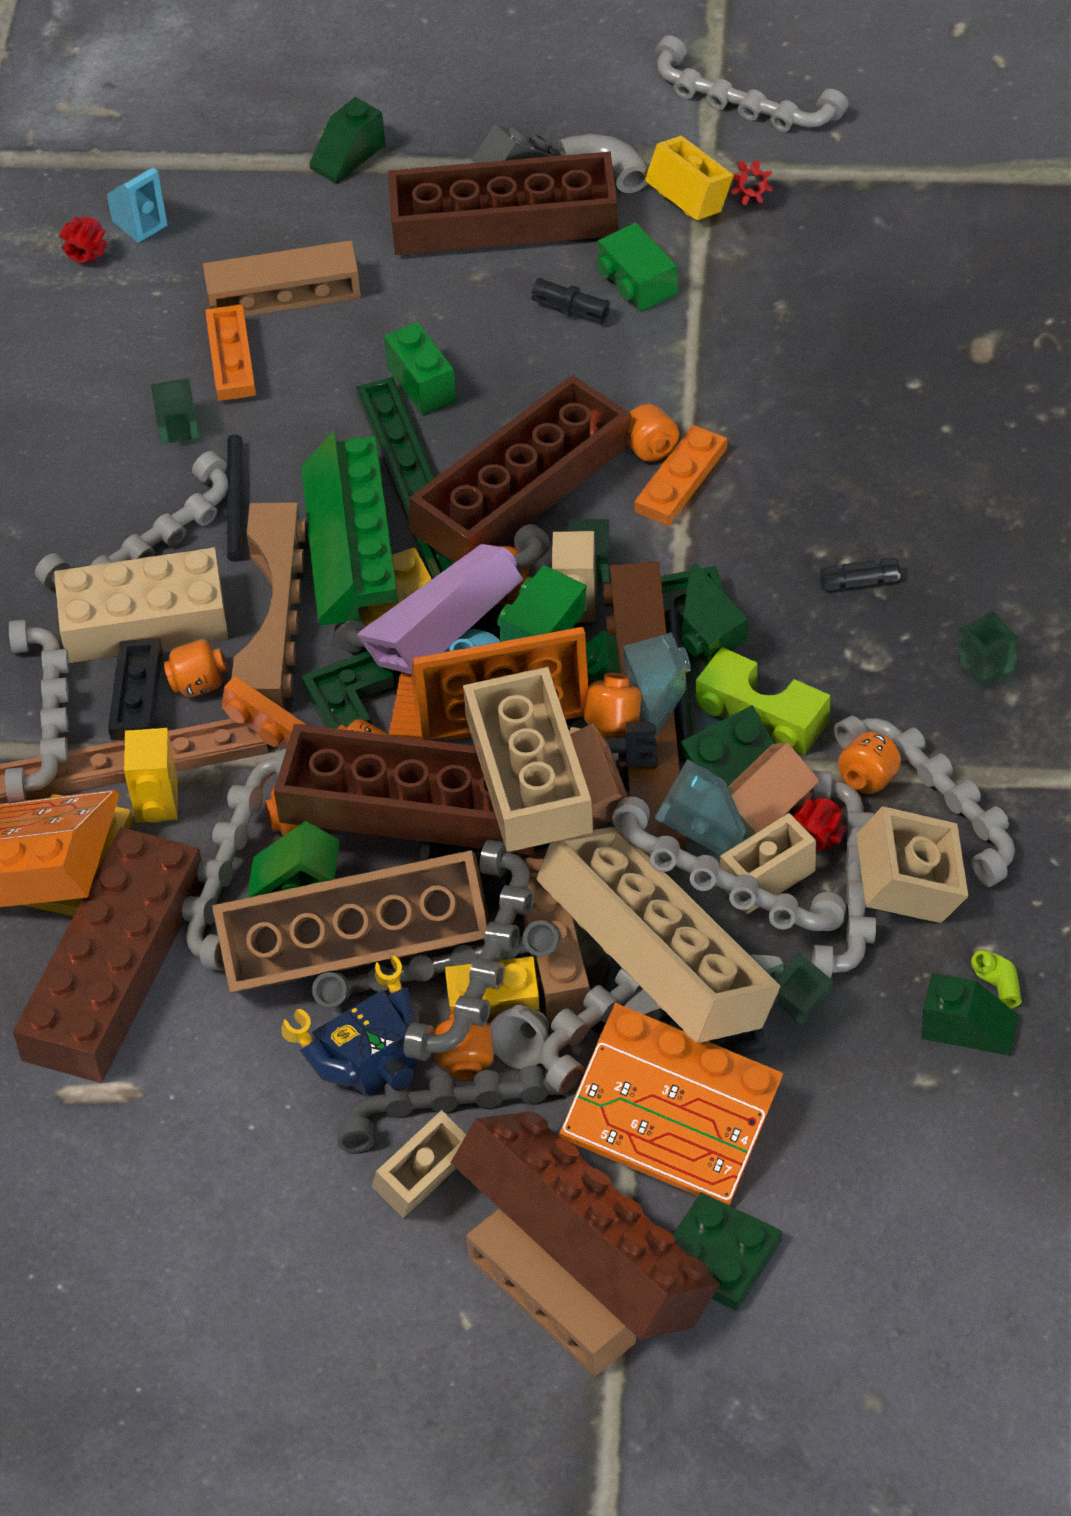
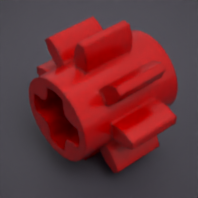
(758, 187)
(83, 239)
(822, 822)

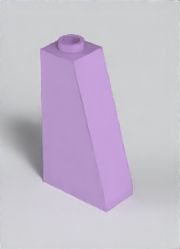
(441, 608)

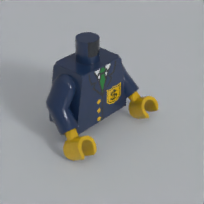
(365, 1042)

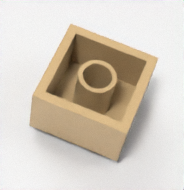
(911, 865)

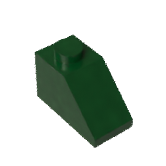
(348, 140)
(710, 618)
(967, 1016)

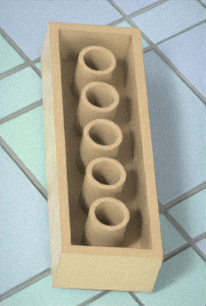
(658, 935)

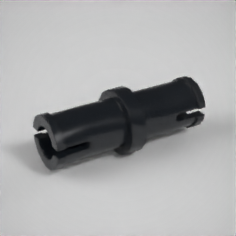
(570, 300)

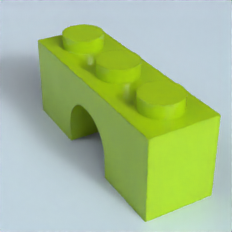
(790, 717)

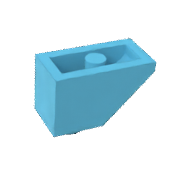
(139, 206)

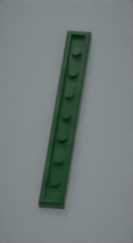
(400, 453)

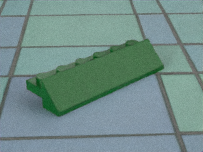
(348, 529)

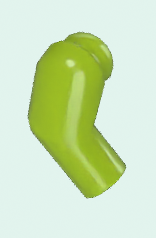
(999, 973)

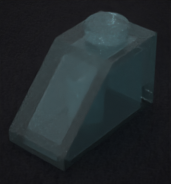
(659, 673)
(702, 809)

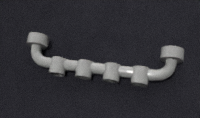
(672, 51)
(209, 470)
(53, 719)
(989, 865)
(219, 872)
(826, 909)
(859, 928)
(571, 1029)

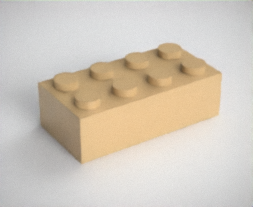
(140, 599)
(528, 759)

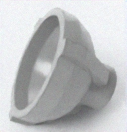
(516, 1040)

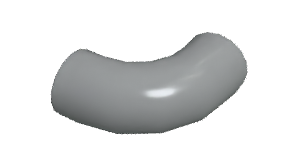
(627, 163)

